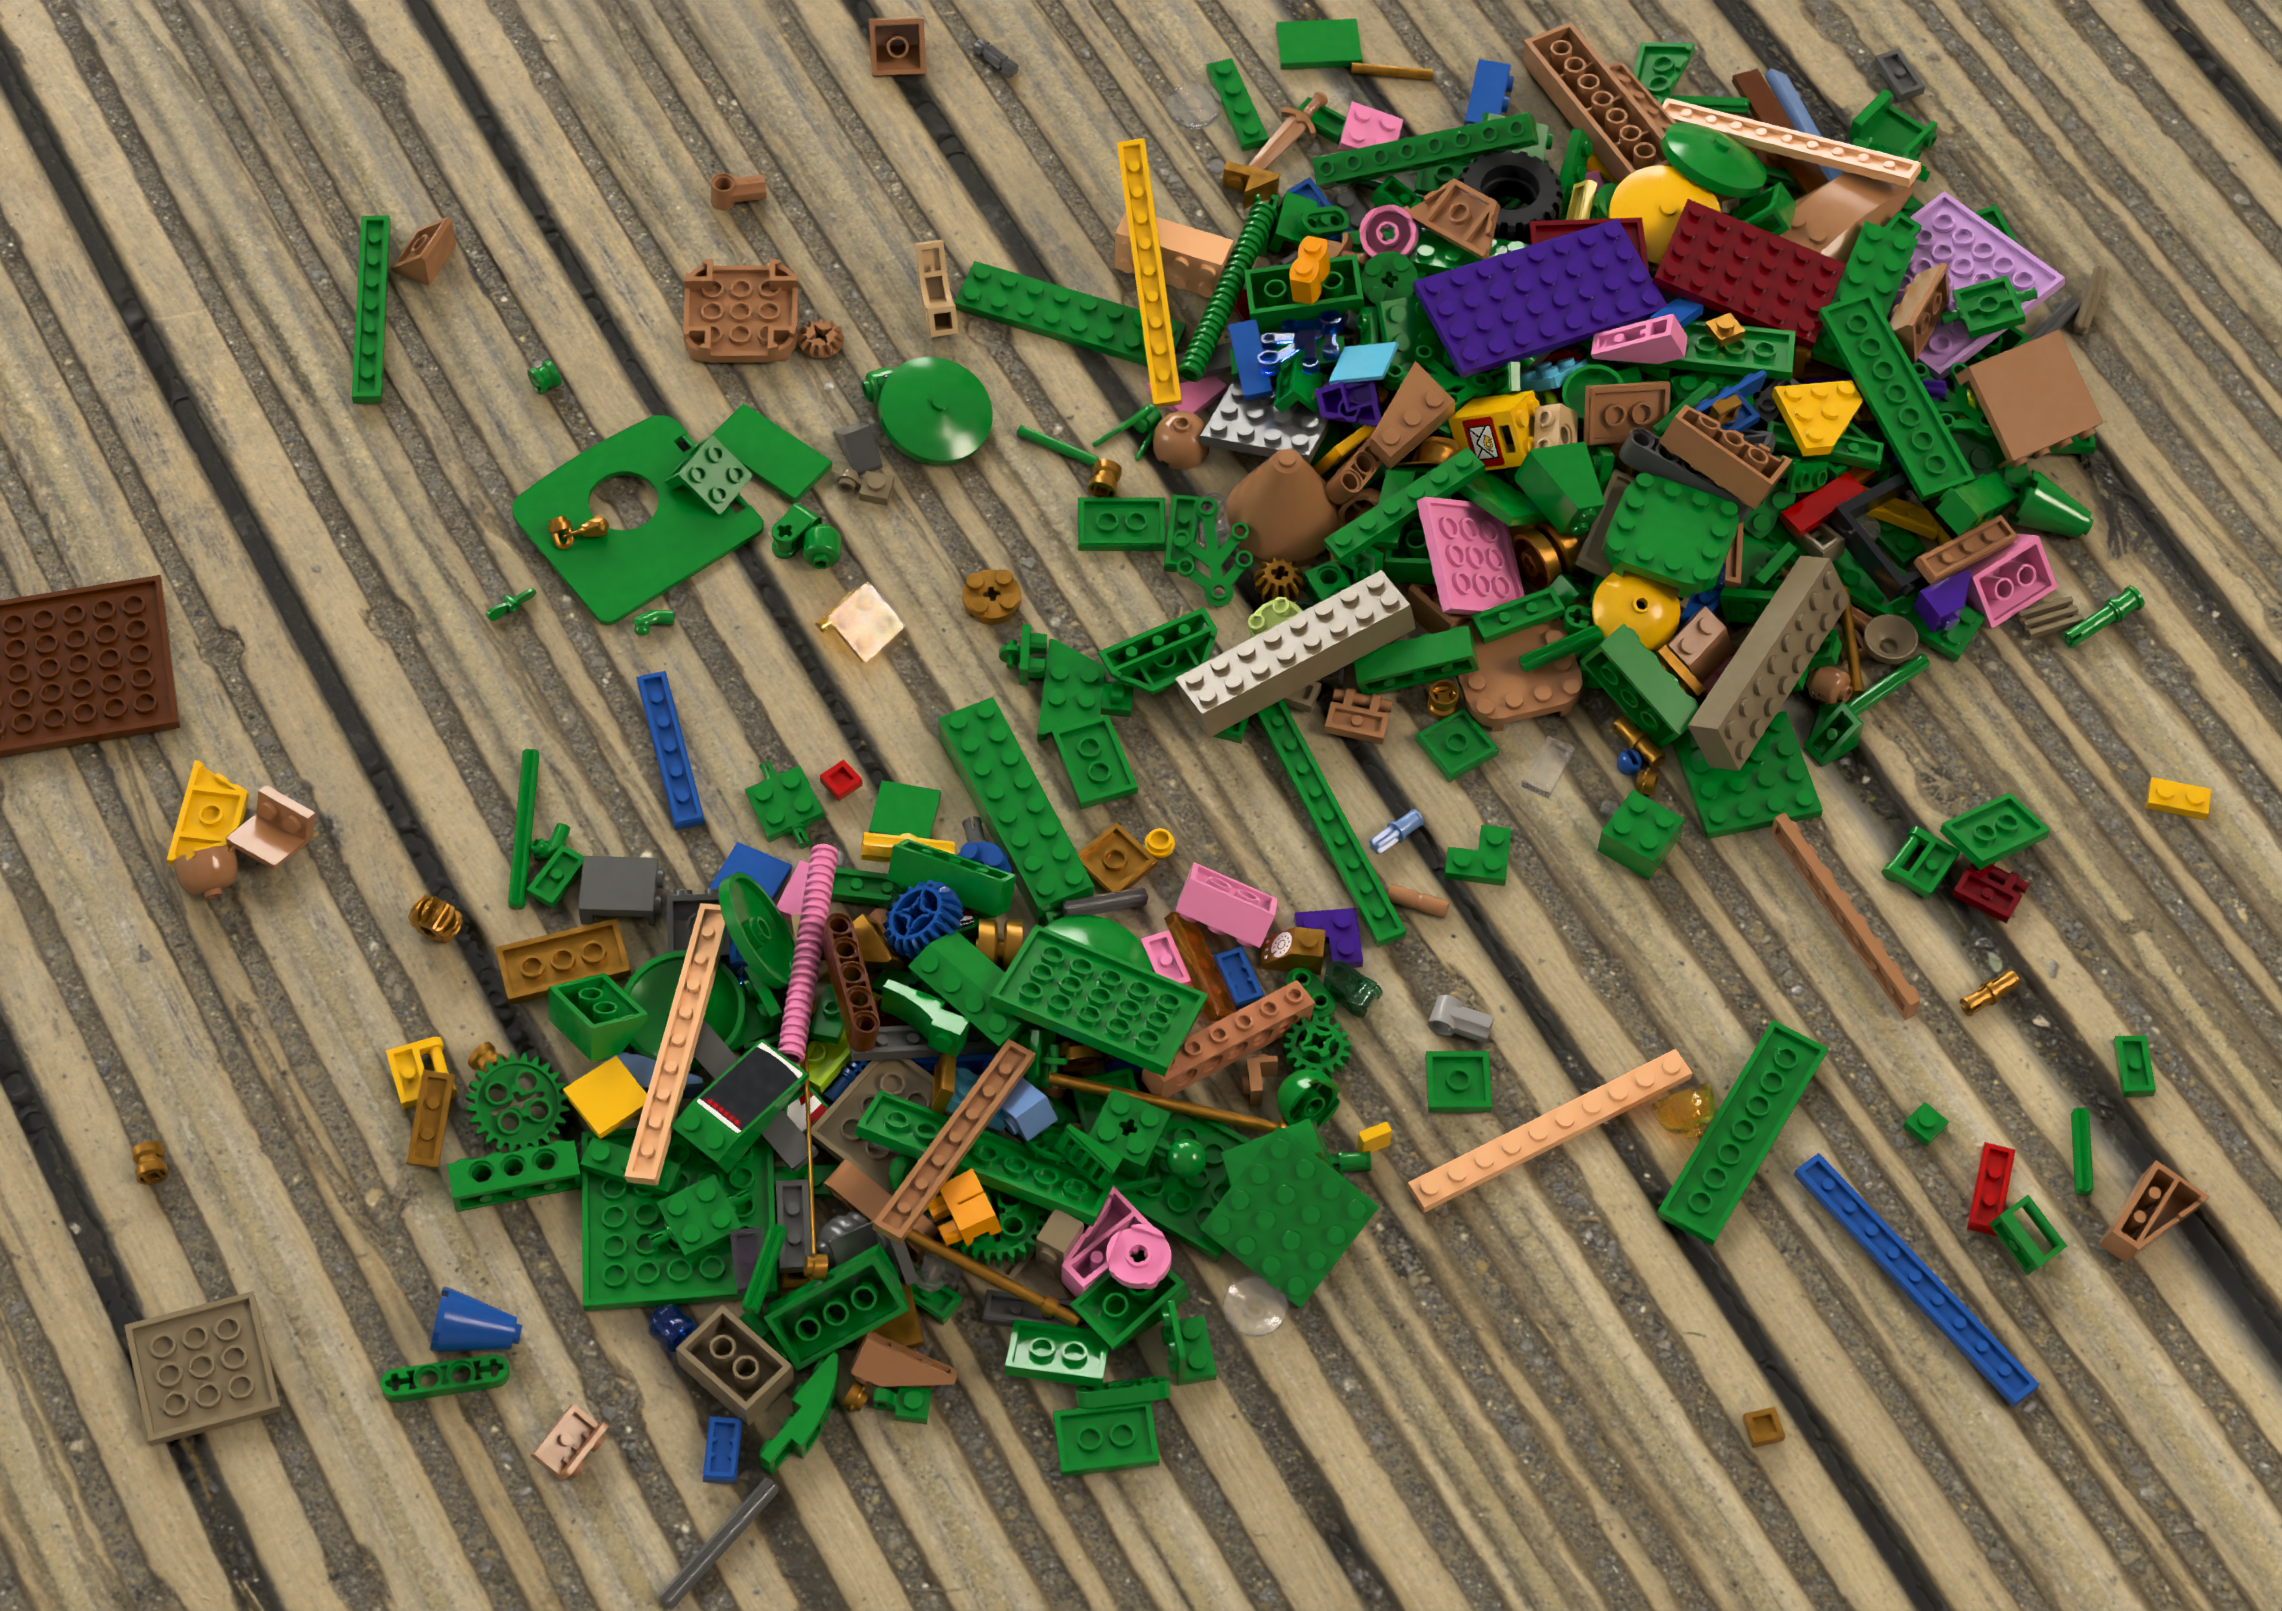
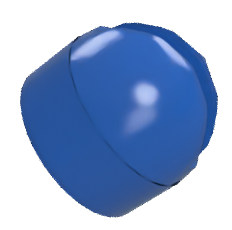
(1625, 764)

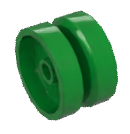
(1574, 387)

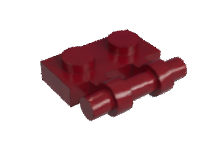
(1989, 895)

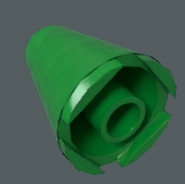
(2049, 508)

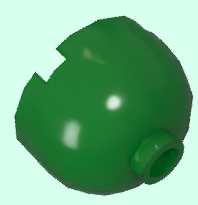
(1307, 1095)

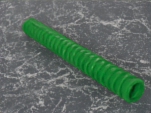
(1227, 292)

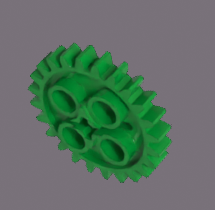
(505, 1078)
(1021, 1217)

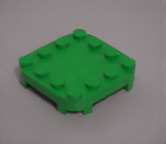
(1671, 534)

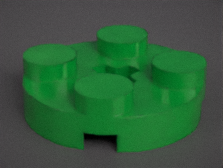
(1386, 263)

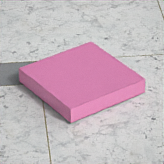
(1198, 395)

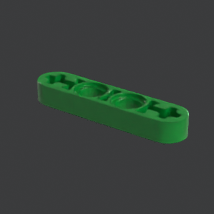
(445, 1383)

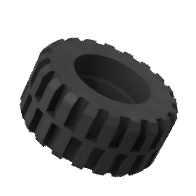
(1521, 178)

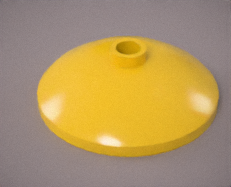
(1616, 605)

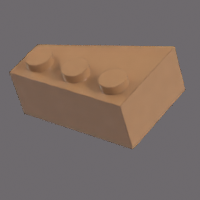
(1411, 417)
(2151, 1210)

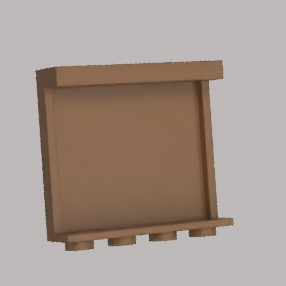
(2033, 398)

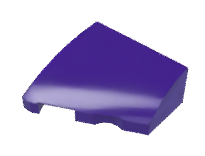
(1350, 402)

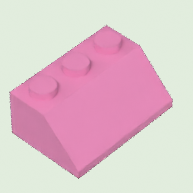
(2009, 580)
(1226, 906)

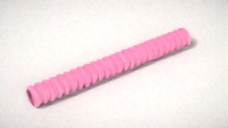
(807, 952)

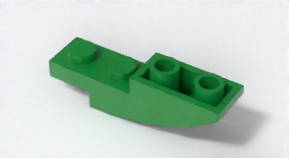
(812, 1408)

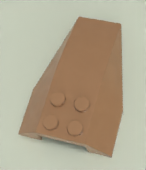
(1835, 212)

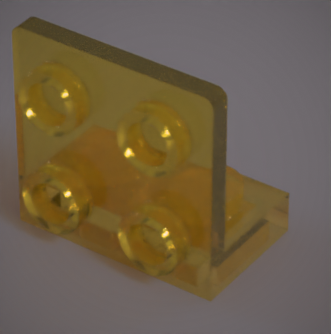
(862, 621)

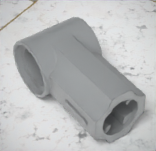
(1452, 1017)

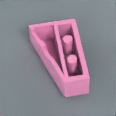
(1088, 1257)

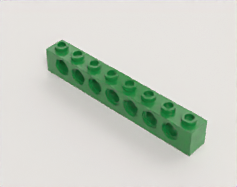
(1425, 151)

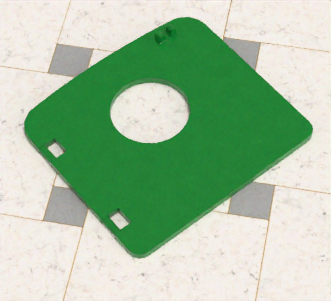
(639, 564)

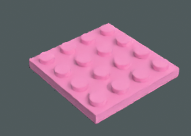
(1469, 556)

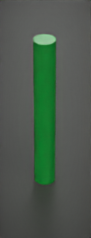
(1057, 445)

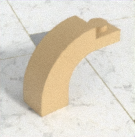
(934, 289)

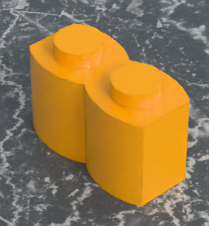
(1309, 270)

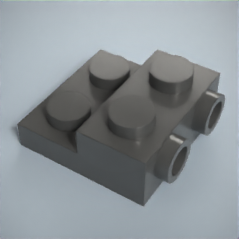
(682, 914)

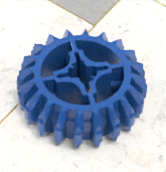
(922, 917)

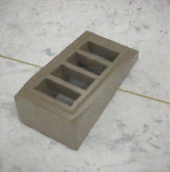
(1830, 547)

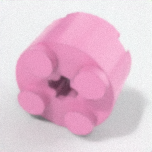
(1385, 219)

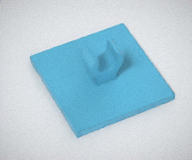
(1364, 362)

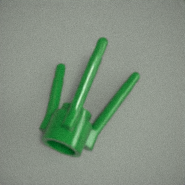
(1143, 421)

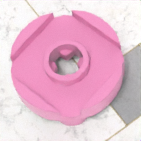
(1130, 1241)

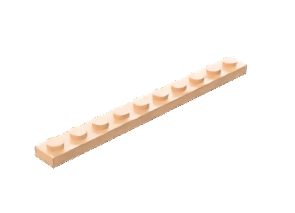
(1800, 144)
(677, 1047)
(1549, 1130)

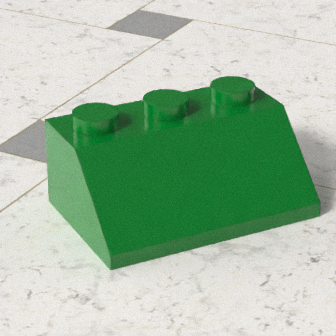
(595, 1015)

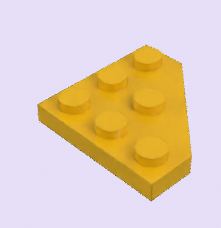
(1817, 413)

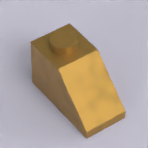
(875, 947)

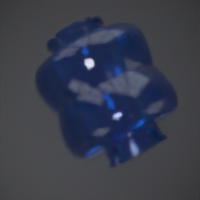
(670, 1326)

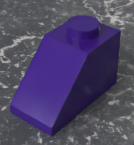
(1943, 602)

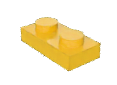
(2178, 798)

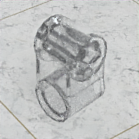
(1221, 522)
(937, 1271)

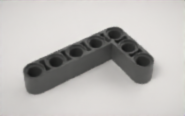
(1648, 456)

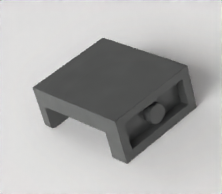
(620, 888)

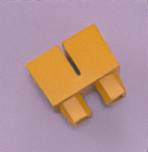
(969, 1207)

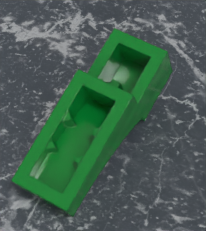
(927, 1014)

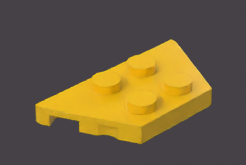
(208, 813)

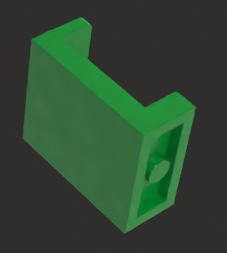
(1892, 127)

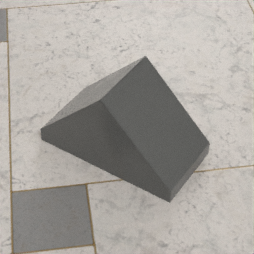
(859, 447)

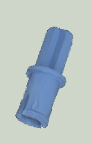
(1396, 831)

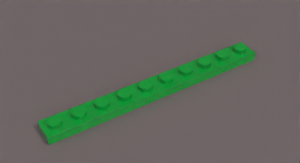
(1331, 824)

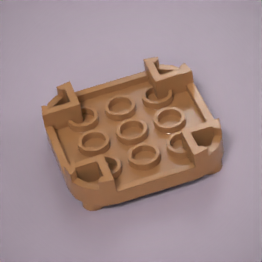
(740, 313)
(1505, 693)

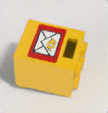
(1480, 429)

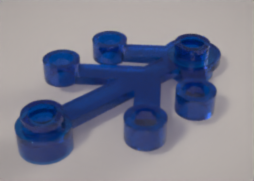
(1327, 324)

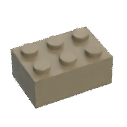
(735, 1365)

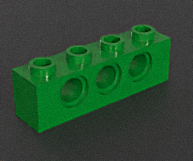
(503, 1188)

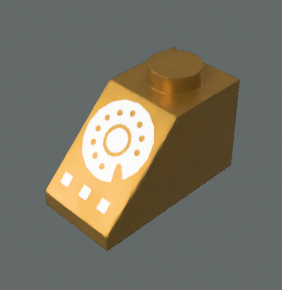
(1294, 949)

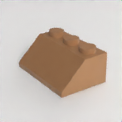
(1921, 309)

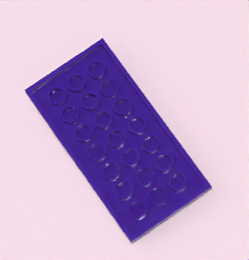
(1539, 297)

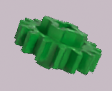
(1318, 1045)

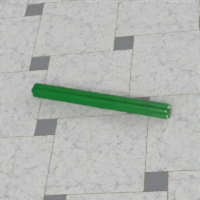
(523, 829)

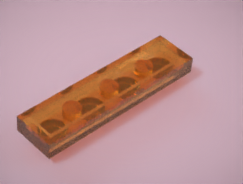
(1200, 966)

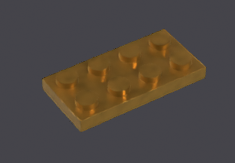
(561, 957)

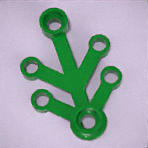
(1473, 386)
(1958, 404)
(1213, 557)

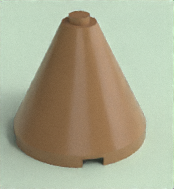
(1284, 509)

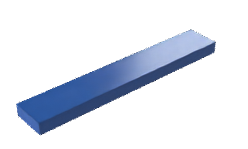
(670, 750)

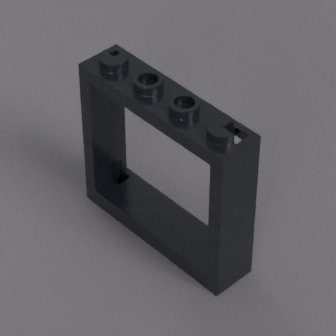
(1864, 548)

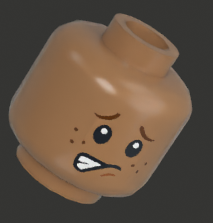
(1829, 685)

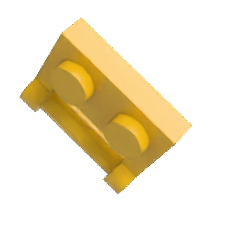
(408, 1067)

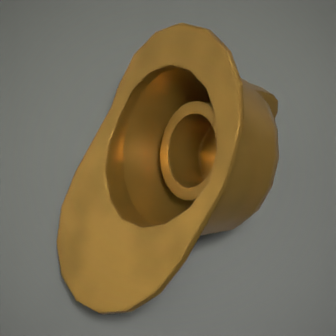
(1432, 452)

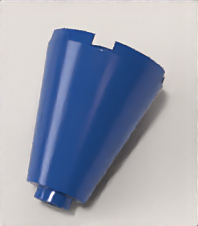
(472, 1325)

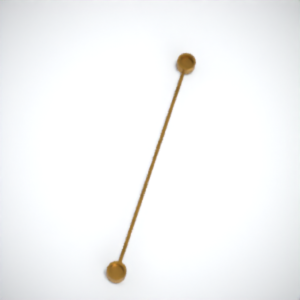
(817, 1264)

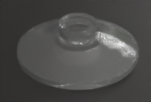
(1258, 1294)

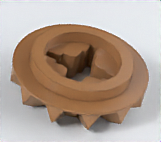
(816, 347)

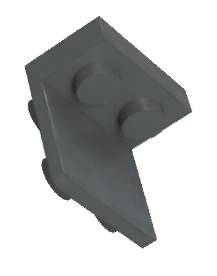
(863, 1238)

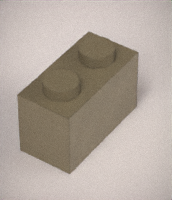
(1056, 1242)

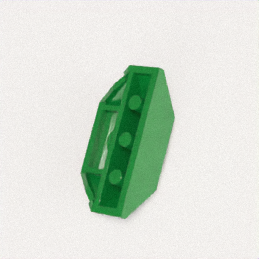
(1162, 653)

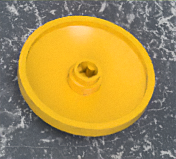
(1659, 198)

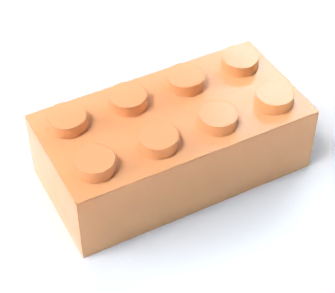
(1189, 256)

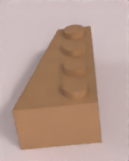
(1724, 456)

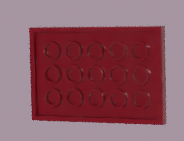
(1748, 273)

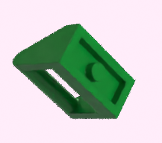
(2018, 1240)

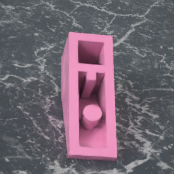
(1643, 342)

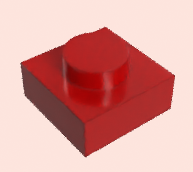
(841, 780)

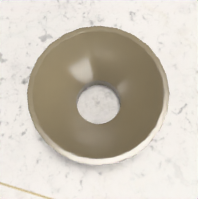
(1895, 631)

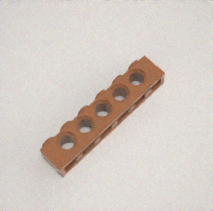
(1233, 1039)

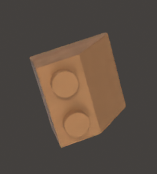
(897, 46)
(1702, 644)

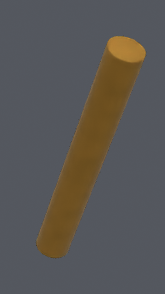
(1392, 71)

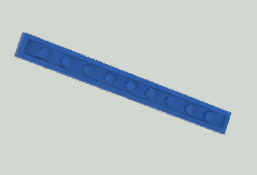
(1916, 1280)

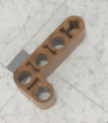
(869, 1199)

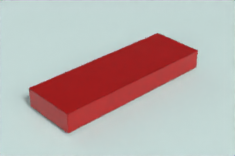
(1820, 504)
(1990, 1187)

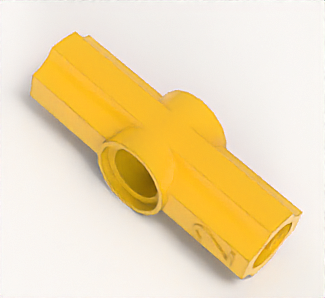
(880, 846)

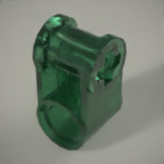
(1354, 991)

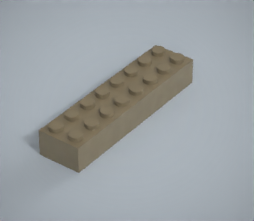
(1295, 653)
(1769, 663)

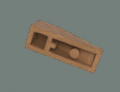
(893, 1364)

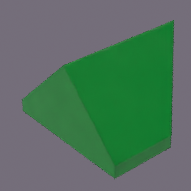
(1833, 732)

